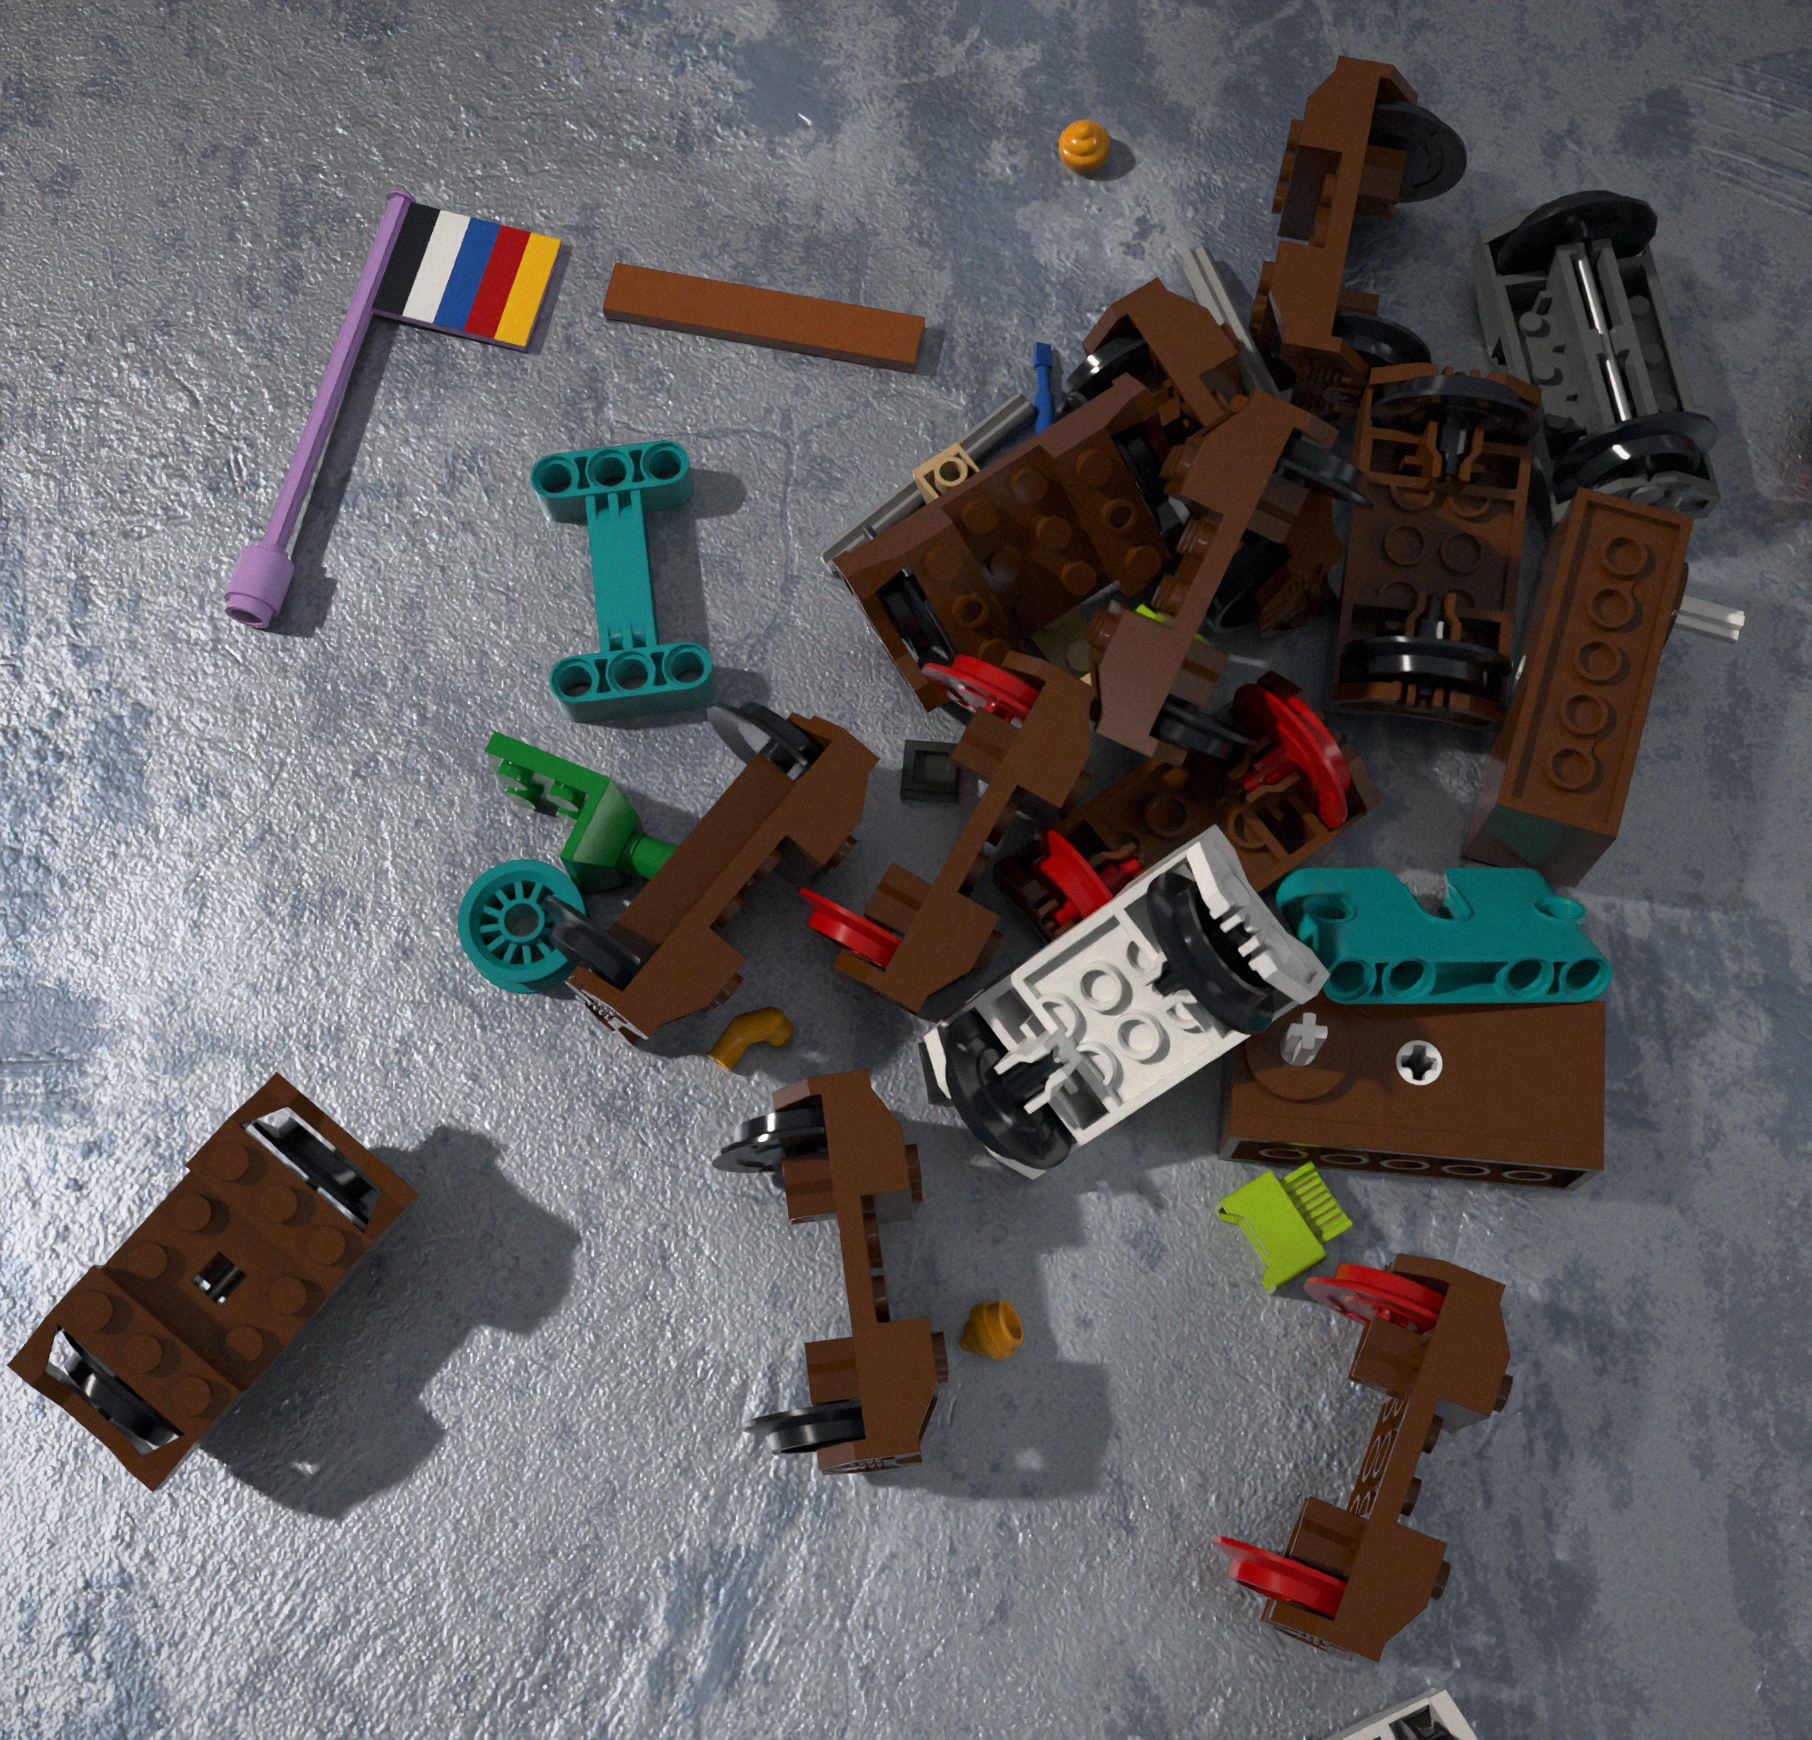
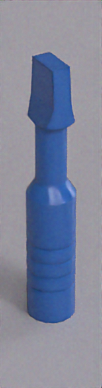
(1044, 399)

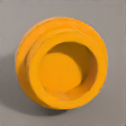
(1084, 146)
(992, 1330)

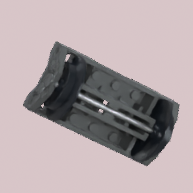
(1582, 291)

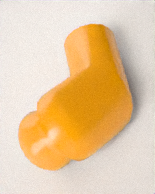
(750, 1028)

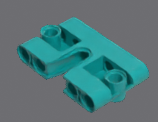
(1492, 941)

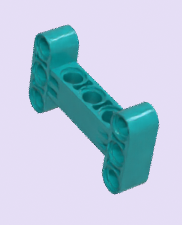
(623, 580)

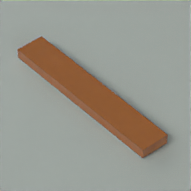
(764, 317)

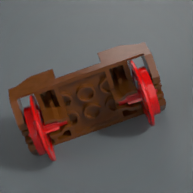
(1031, 751)
(1262, 799)
(1441, 1360)

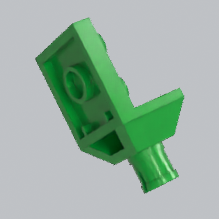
(606, 830)

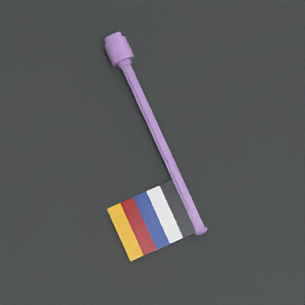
(423, 271)

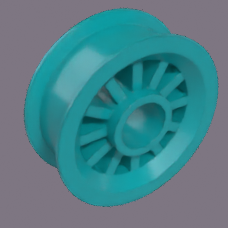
(478, 908)

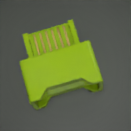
(1286, 1222)

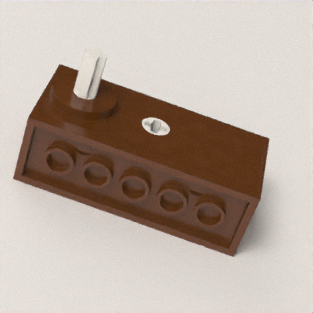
(1584, 684)
(1423, 1091)

